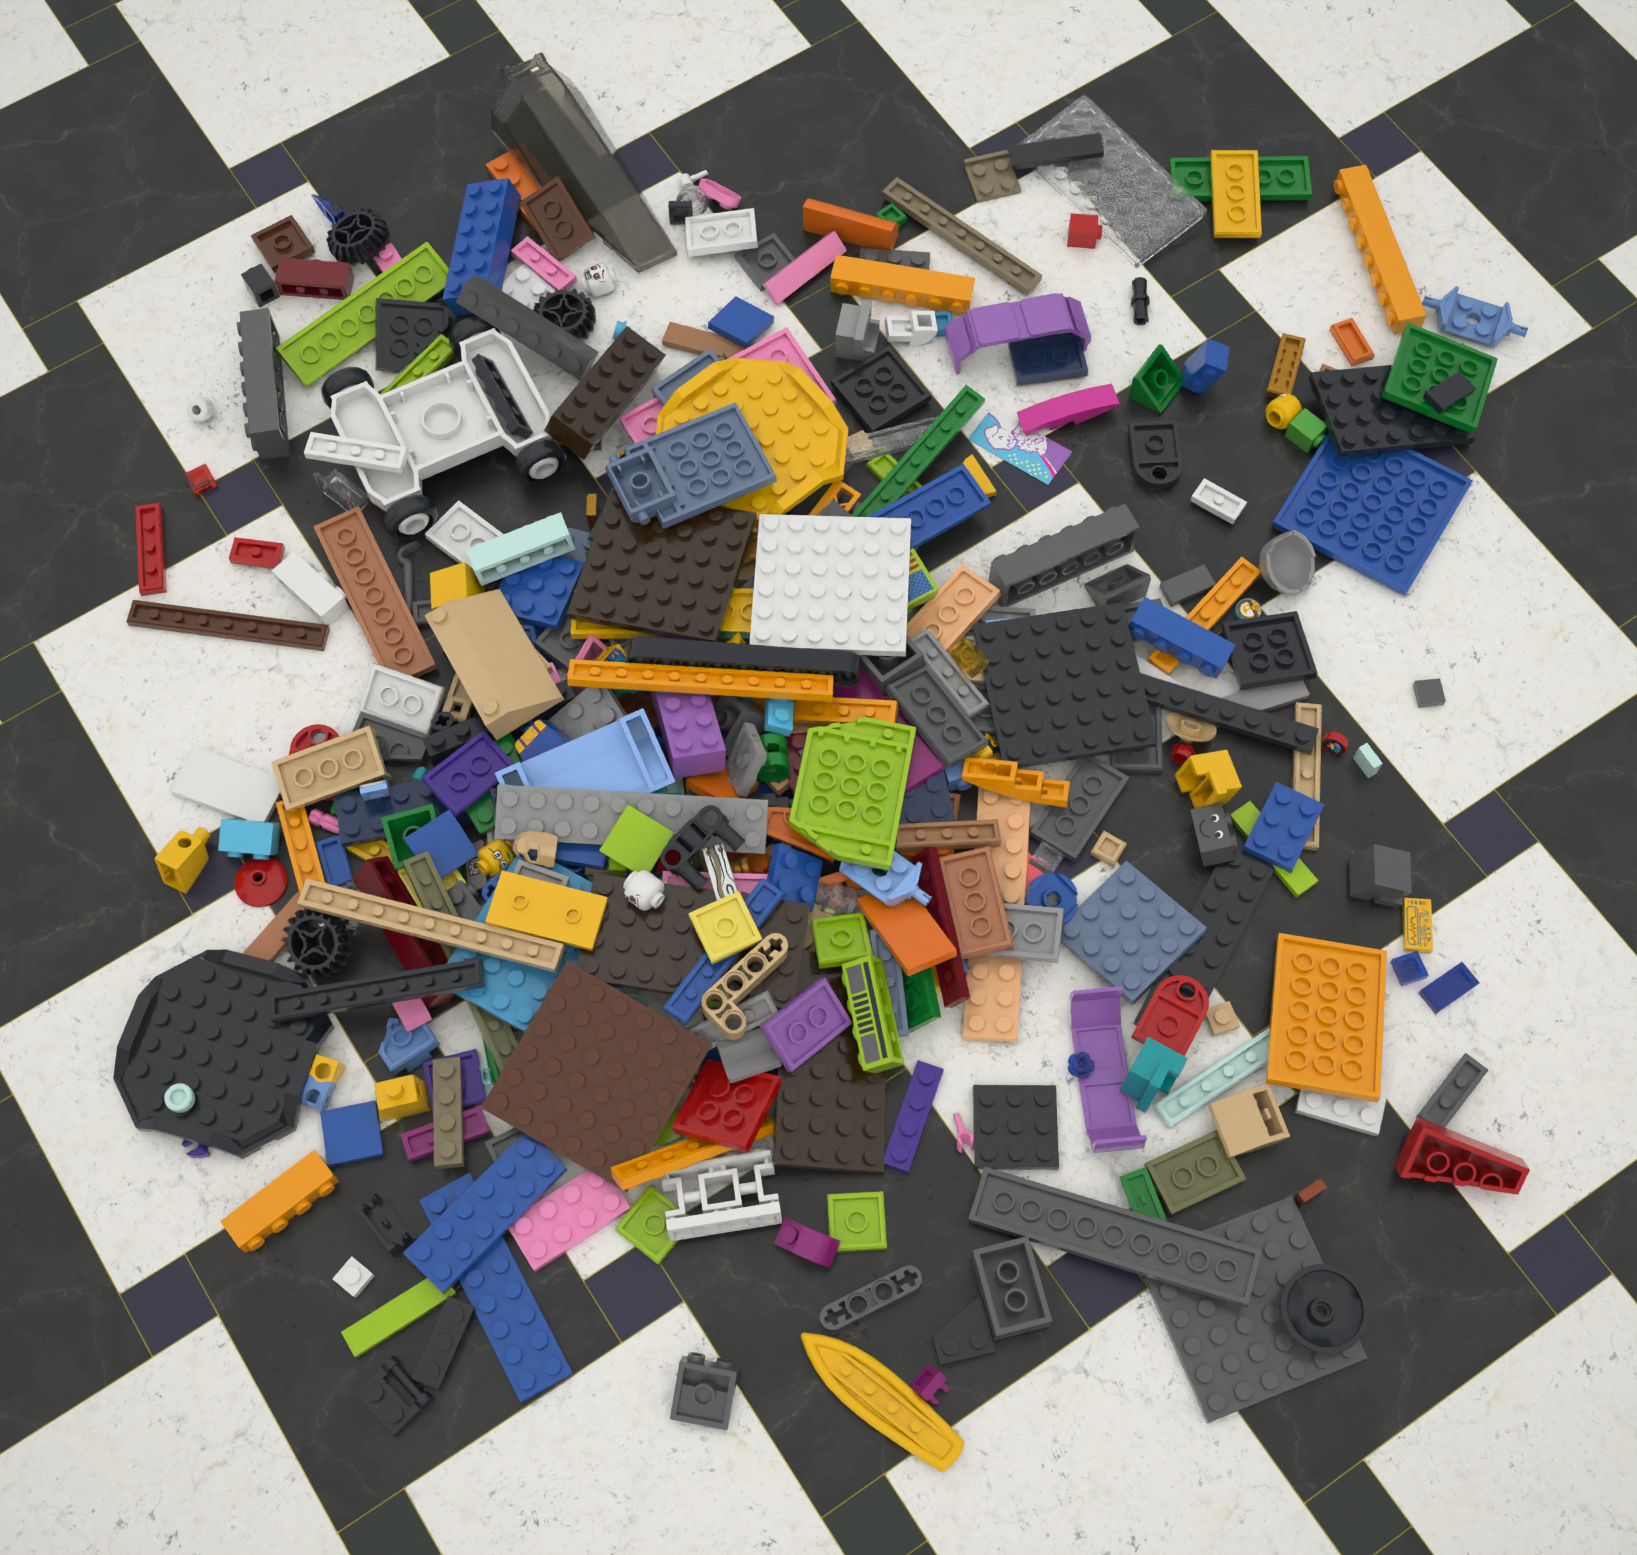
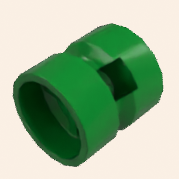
(777, 763)

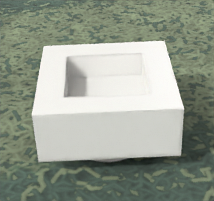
(353, 1277)

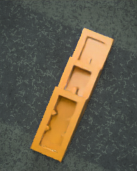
(1008, 780)

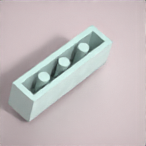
(520, 549)

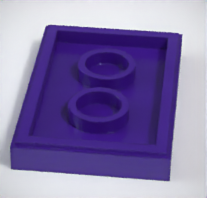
(467, 774)

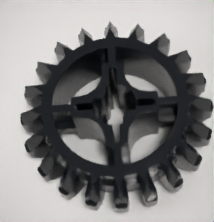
(358, 237)
(568, 311)
(335, 951)

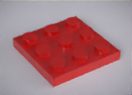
(726, 1111)

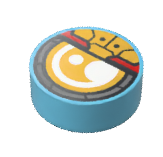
(1247, 609)

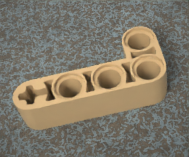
(749, 981)

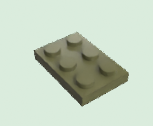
(1194, 1173)

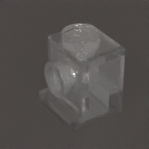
(836, 898)

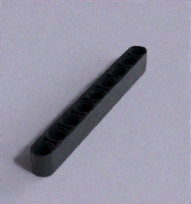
(693, 653)

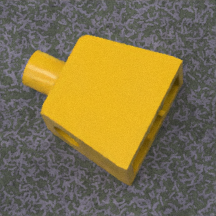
(183, 859)
(401, 1098)

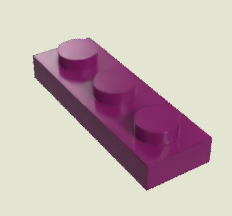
(420, 1141)

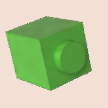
(1306, 431)

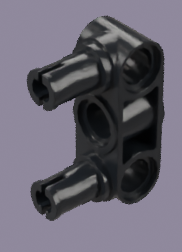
(693, 838)

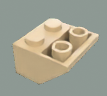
(1248, 1121)

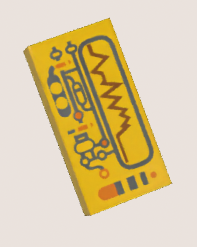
(1417, 925)

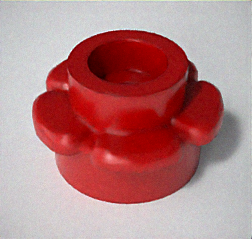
(1182, 752)

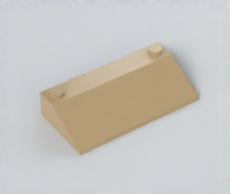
(494, 660)

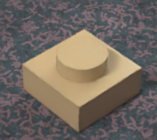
(1221, 1019)

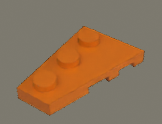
(779, 830)

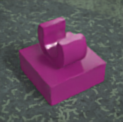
(928, 1382)

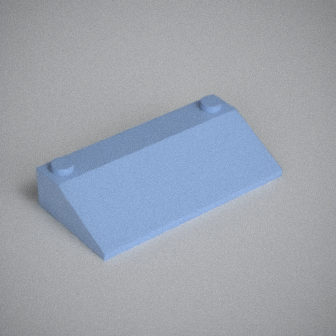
(608, 759)

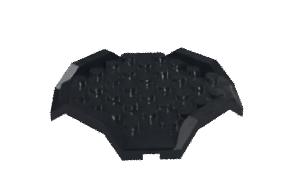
(214, 1033)

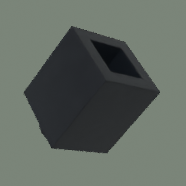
(260, 285)

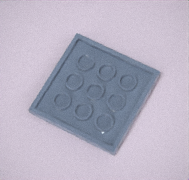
(1130, 932)

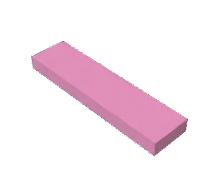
(804, 267)

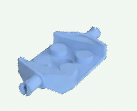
(892, 888)

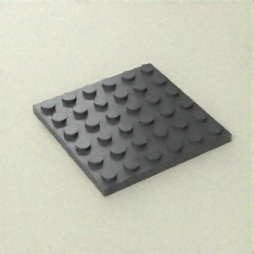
(1244, 1353)

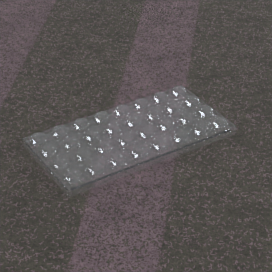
(1127, 188)

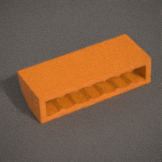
(849, 225)

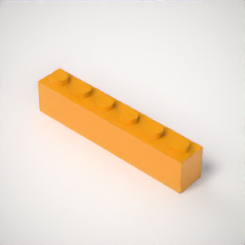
(902, 284)

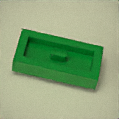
(1142, 1194)

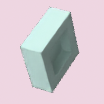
(1367, 760)

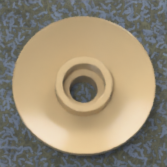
(1189, 728)

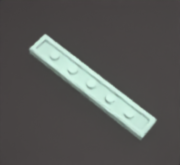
(1214, 1081)

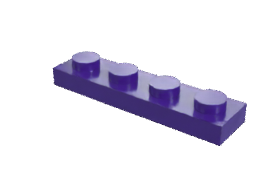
(913, 1117)

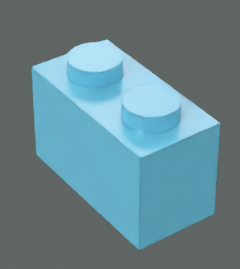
(250, 837)

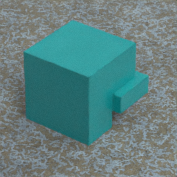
(1152, 1072)

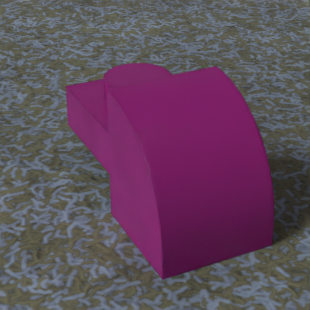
(807, 1242)

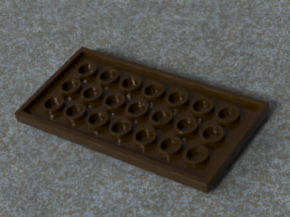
(661, 947)
(829, 1107)

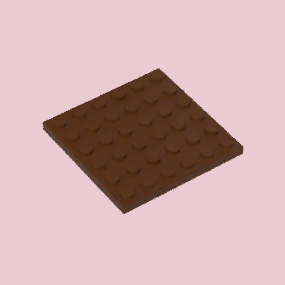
(595, 1074)

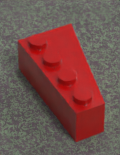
(1450, 1157)

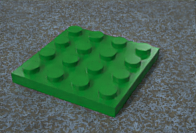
(1429, 359)

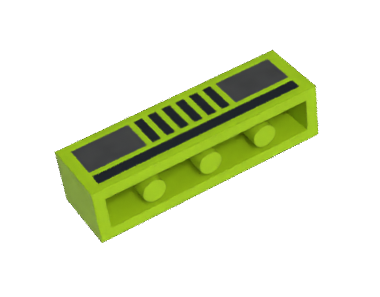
(872, 1014)

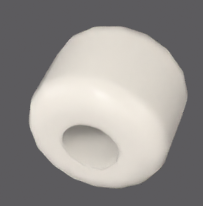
(200, 409)

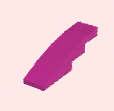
(1067, 408)

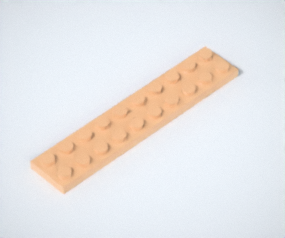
(993, 981)

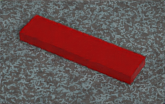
(150, 549)

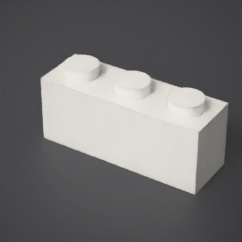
(311, 588)

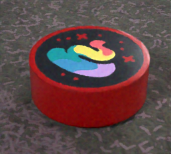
(1335, 743)

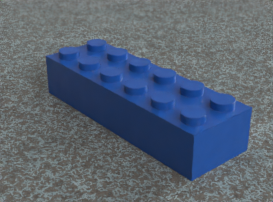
(482, 238)

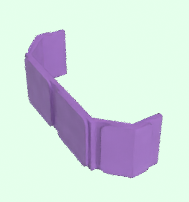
(1015, 322)
(1098, 1032)

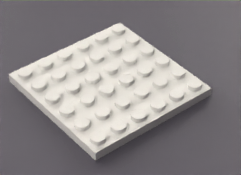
(832, 583)

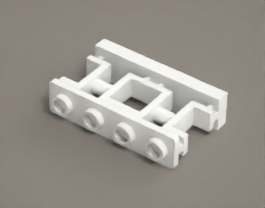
(727, 1215)

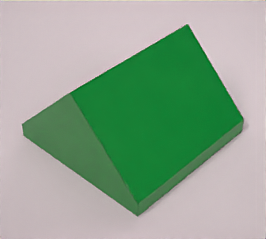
(1156, 381)
(402, 825)

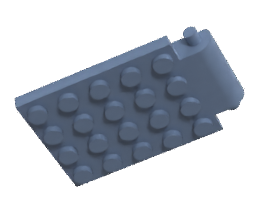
(690, 468)

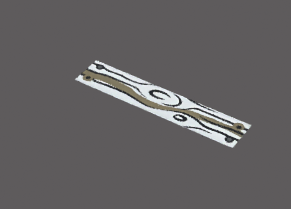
(719, 871)

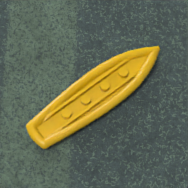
(883, 1400)

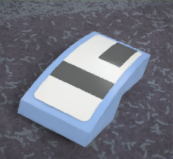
(374, 789)

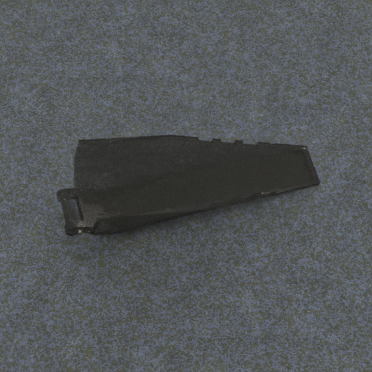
(557, 134)

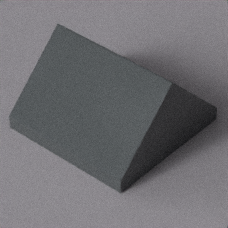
(1119, 585)

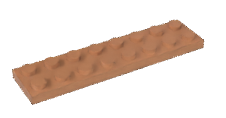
(374, 594)

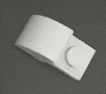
(915, 329)

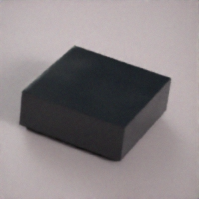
(679, 210)

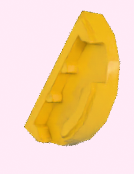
(979, 475)

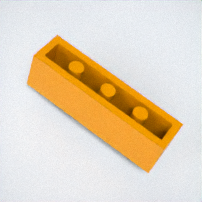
(279, 1202)

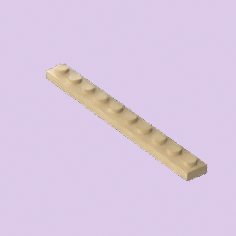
(431, 925)

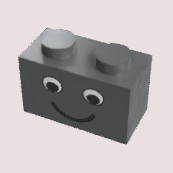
(1213, 834)

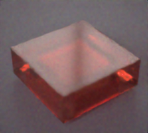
(200, 479)

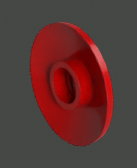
(265, 891)

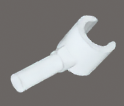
(687, 180)

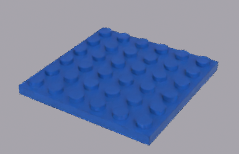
(1374, 510)

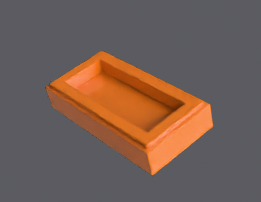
(1351, 342)

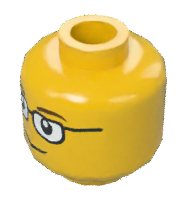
(495, 857)

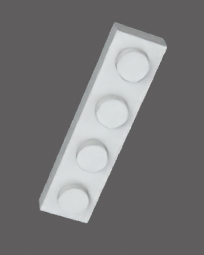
(356, 452)

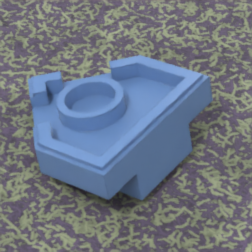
(405, 1048)

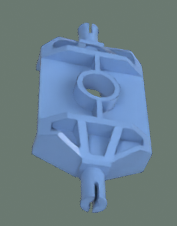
(1492, 320)

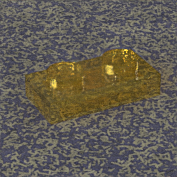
(969, 657)

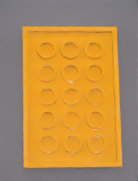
(1327, 1017)

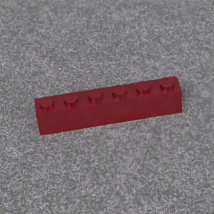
(382, 880)

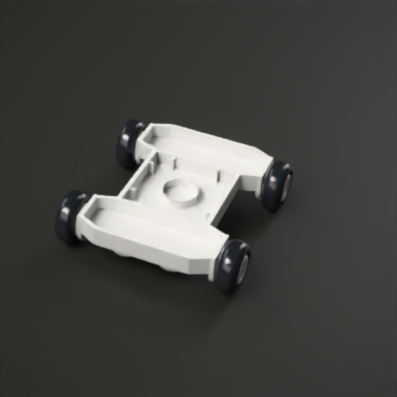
(442, 424)

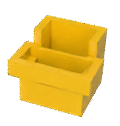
(453, 584)
(1208, 778)

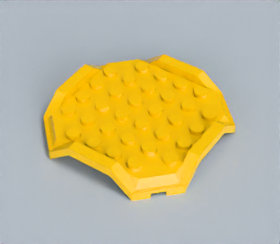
(787, 416)

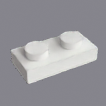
(1218, 501)

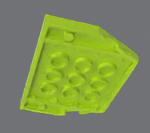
(853, 789)

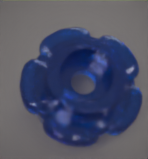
(1080, 1072)

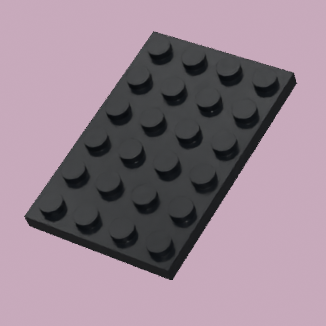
(1369, 424)

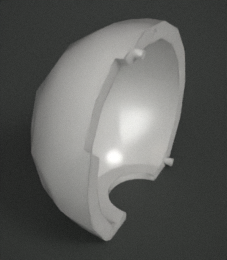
(1288, 563)

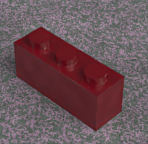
(314, 278)

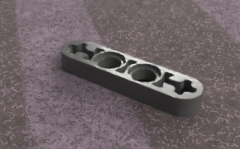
(873, 1302)

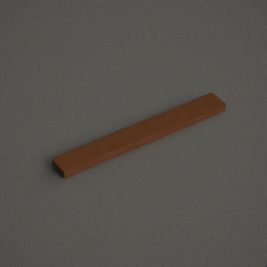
(228, 625)

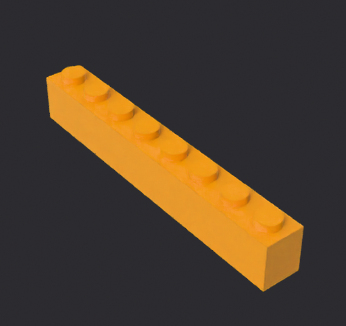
(1379, 248)

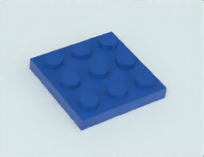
(543, 591)

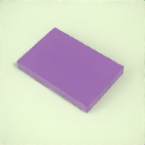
(806, 1024)

